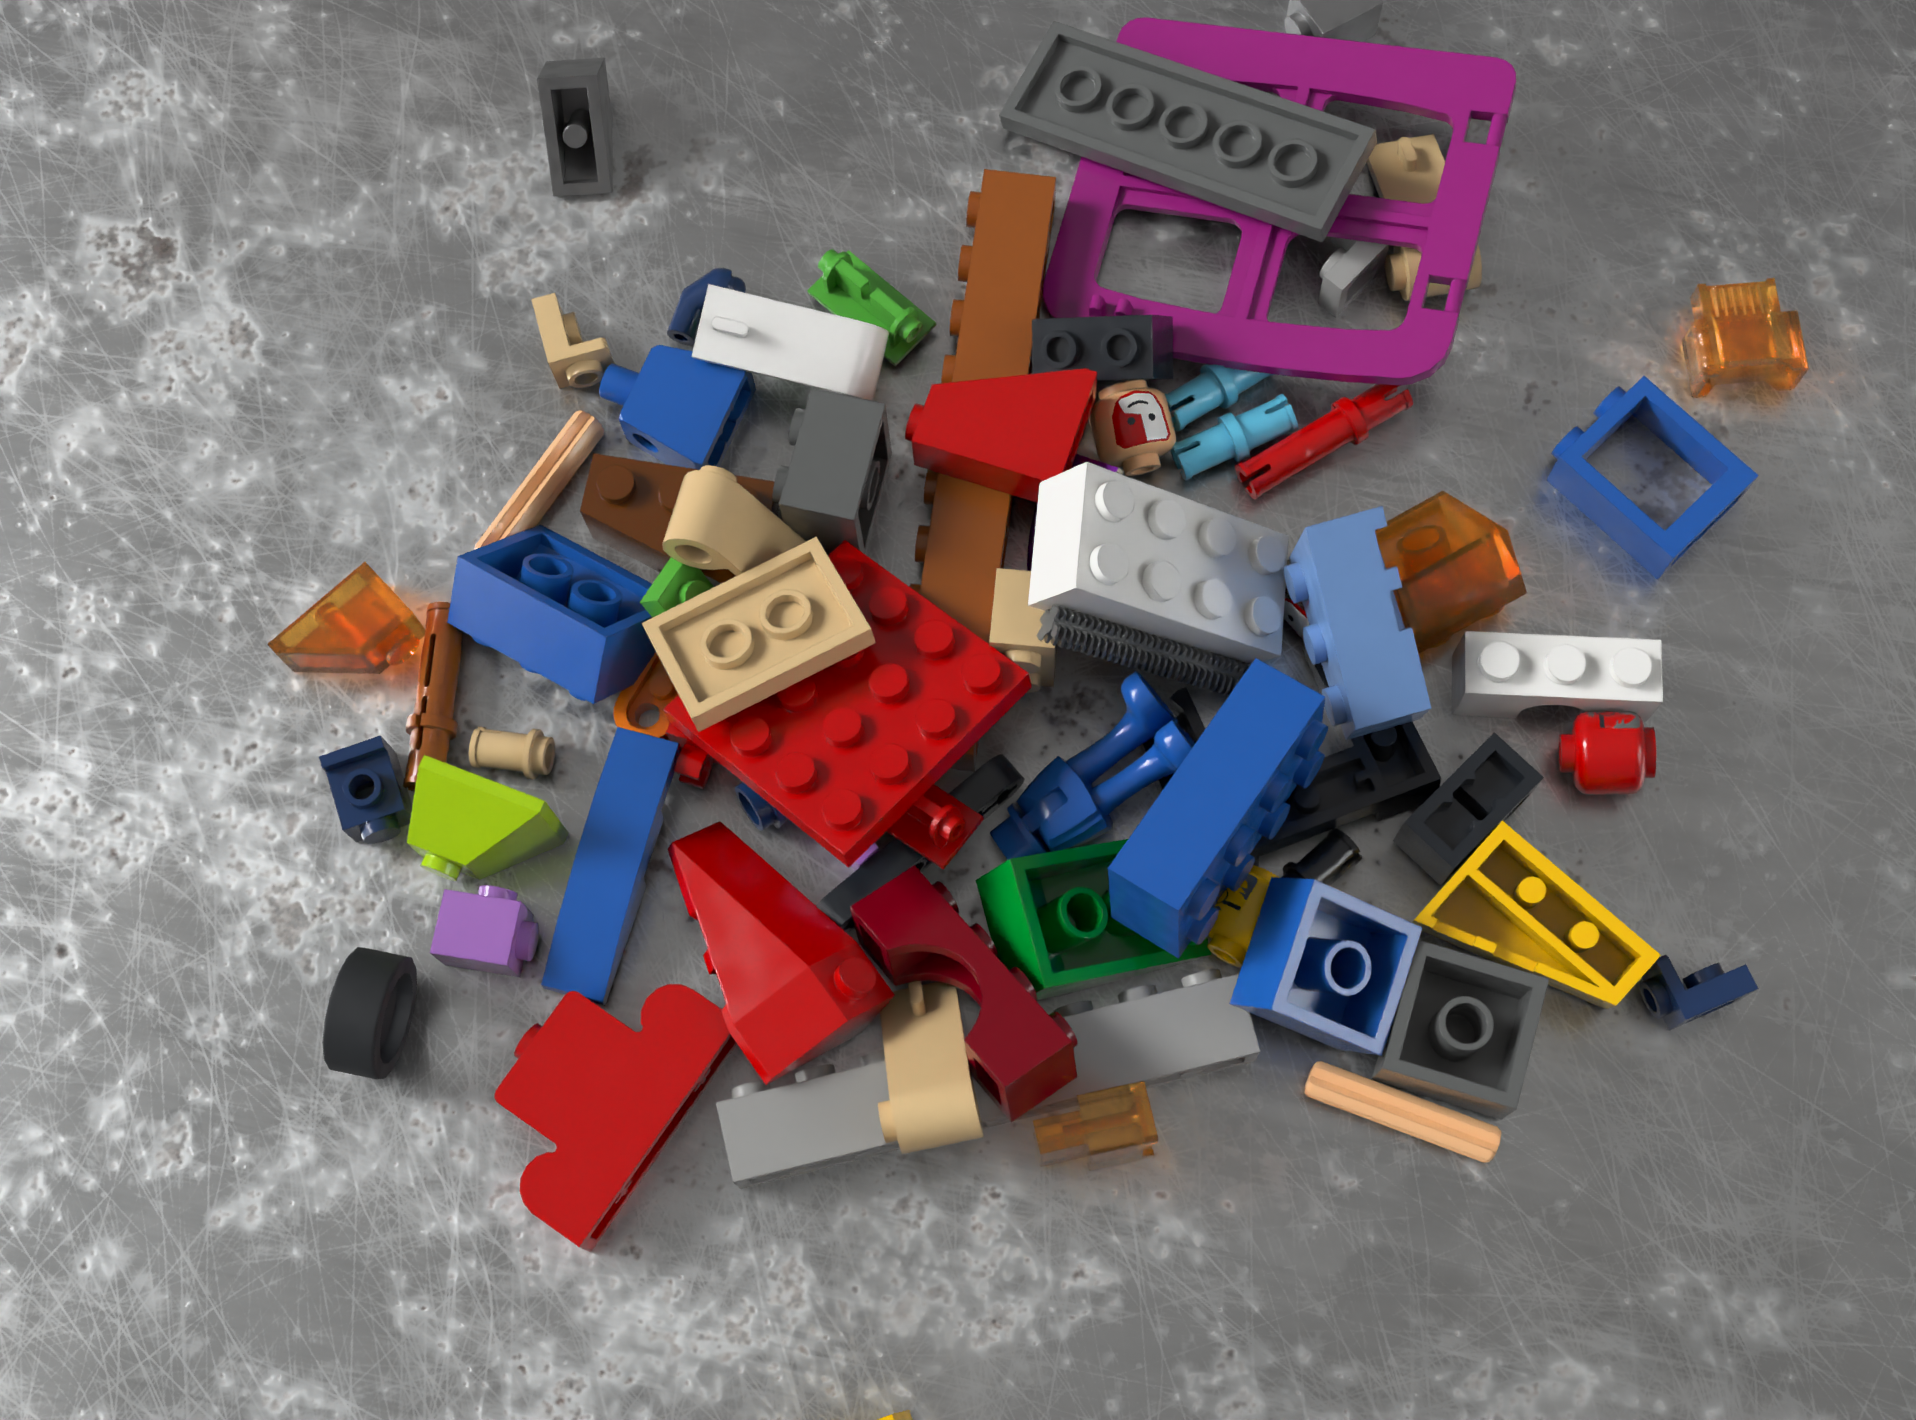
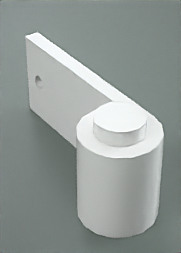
(790, 342)

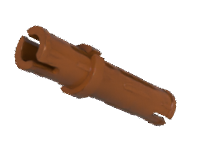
(432, 721)

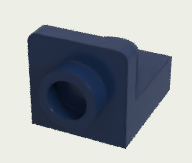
(1705, 993)

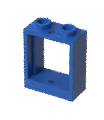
(1614, 512)

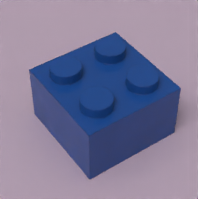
(1326, 965)

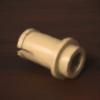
(512, 751)

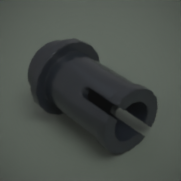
(1326, 860)

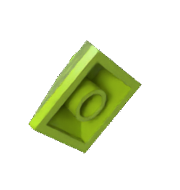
(476, 823)

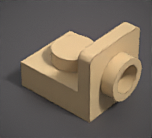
(569, 357)

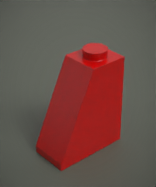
(1004, 428)

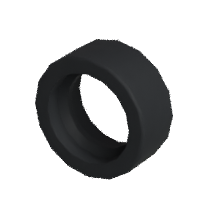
(369, 1013)

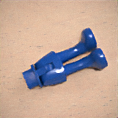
(1061, 804)

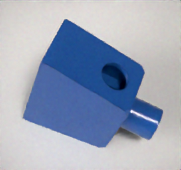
(679, 406)

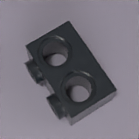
(1110, 345)
(1467, 808)

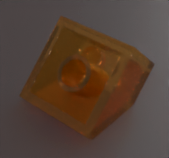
(1450, 567)

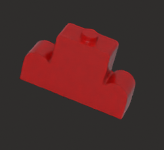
(608, 1100)

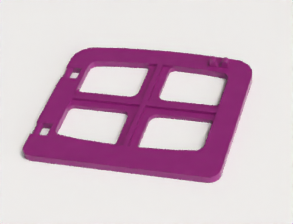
(1313, 74)

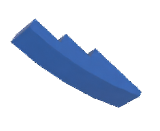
(611, 866)

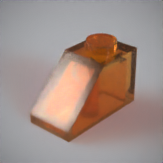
(351, 629)

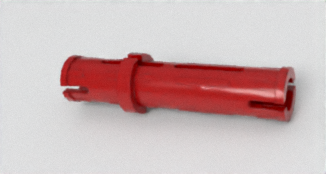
(1344, 424)

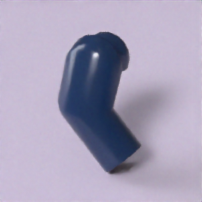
(688, 311)

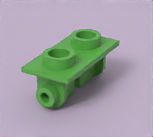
(859, 293)

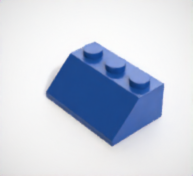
(555, 611)

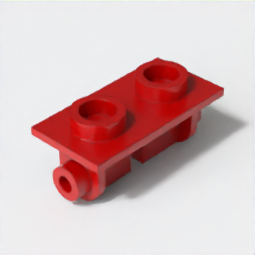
(936, 826)

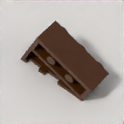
(632, 503)

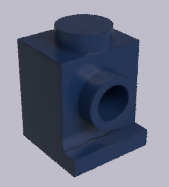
(361, 767)

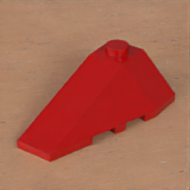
(782, 964)

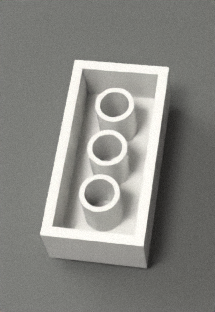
(1158, 564)

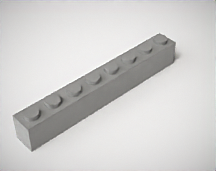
(836, 1115)

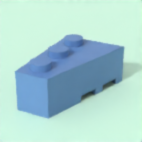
(1356, 625)

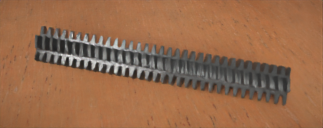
(1140, 650)

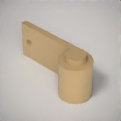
(1411, 173)
(723, 525)
(927, 1070)

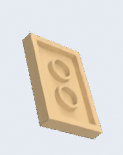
(758, 633)

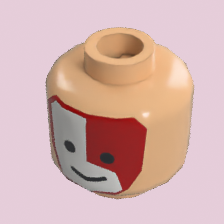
(1132, 427)

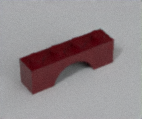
(1015, 1045)

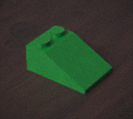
(1057, 925)

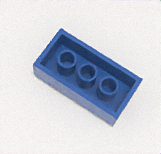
(1218, 809)

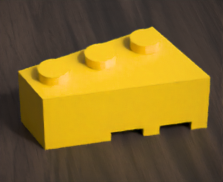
(1536, 919)

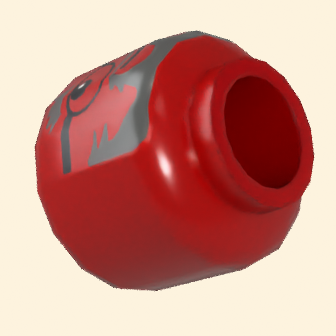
(1608, 752)

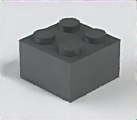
(834, 469)
(1463, 1031)

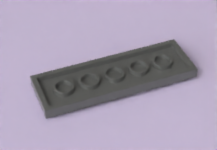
(1189, 130)

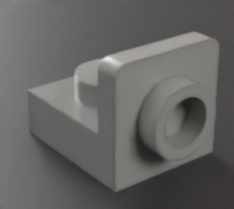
(1349, 272)

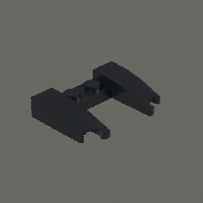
(1372, 775)

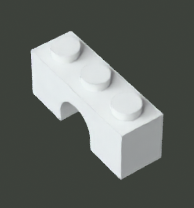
(1516, 671)

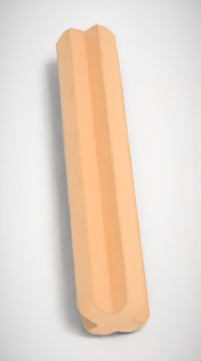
(546, 478)
(1403, 1112)

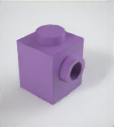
(485, 931)

